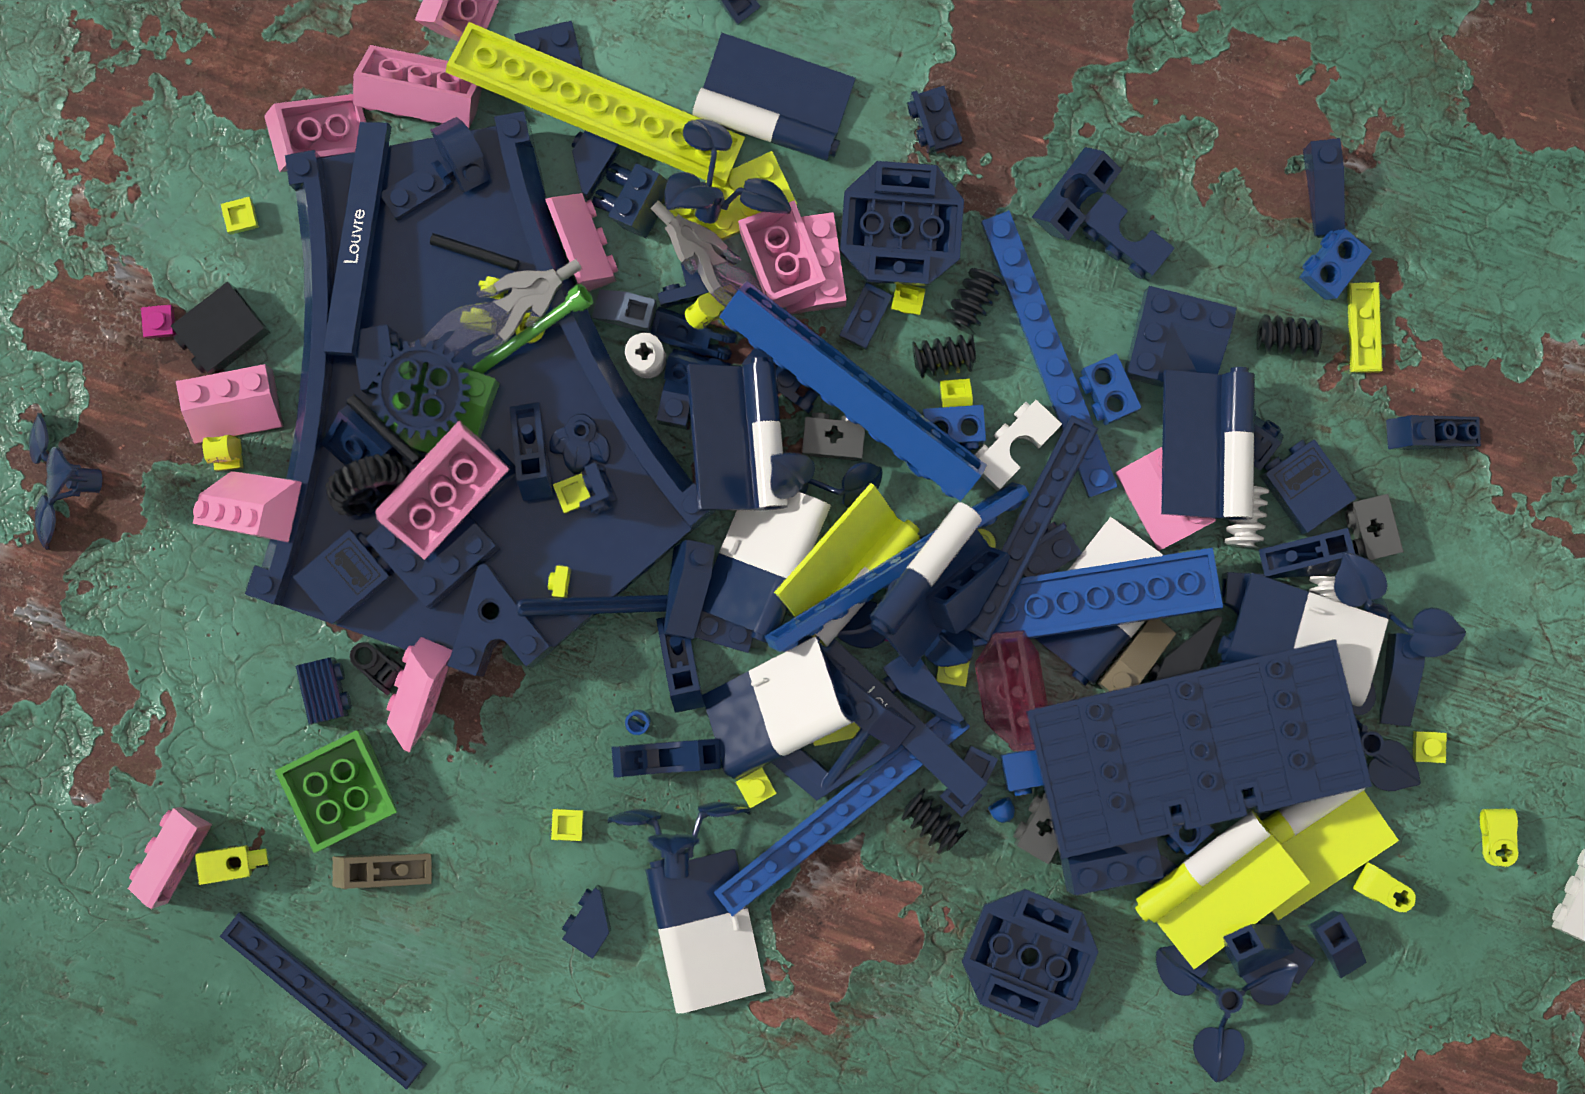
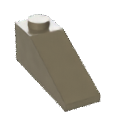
(1137, 656)
(381, 870)

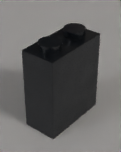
(219, 329)

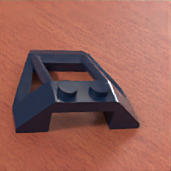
(871, 717)

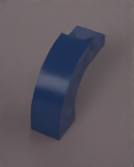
(666, 757)

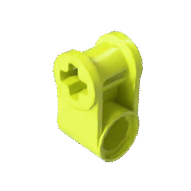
(1499, 832)
(1381, 887)

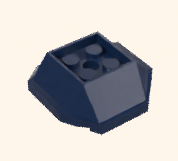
(908, 194)
(1037, 989)

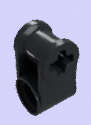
(378, 668)

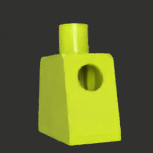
(215, 866)

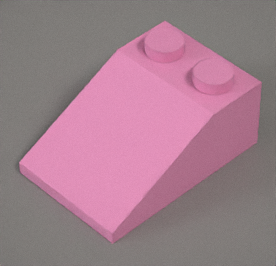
(316, 124)

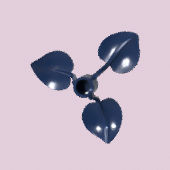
(687, 191)
(795, 471)
(58, 474)
(1364, 584)
(945, 651)
(1391, 762)
(674, 846)
(1222, 1049)

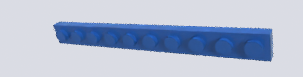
(1045, 344)
(862, 589)
(827, 822)

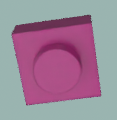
(157, 321)

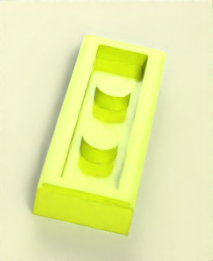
(1364, 327)

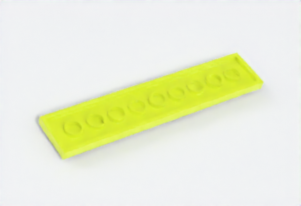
(585, 101)

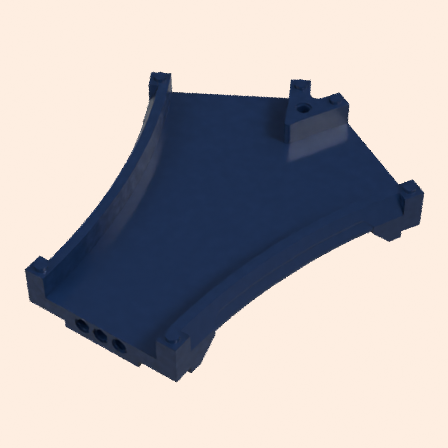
(564, 371)

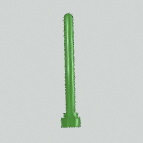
(577, 299)

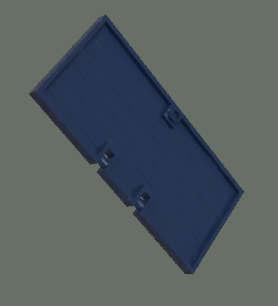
(1195, 743)

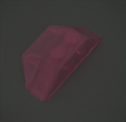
(1009, 686)

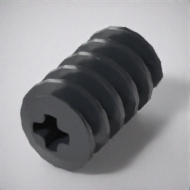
(972, 299)
(1289, 334)
(944, 356)
(932, 822)

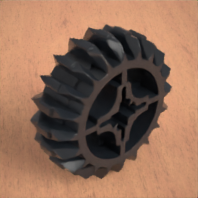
(364, 484)

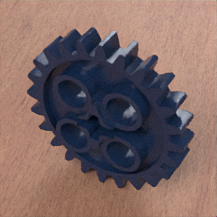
(392, 382)

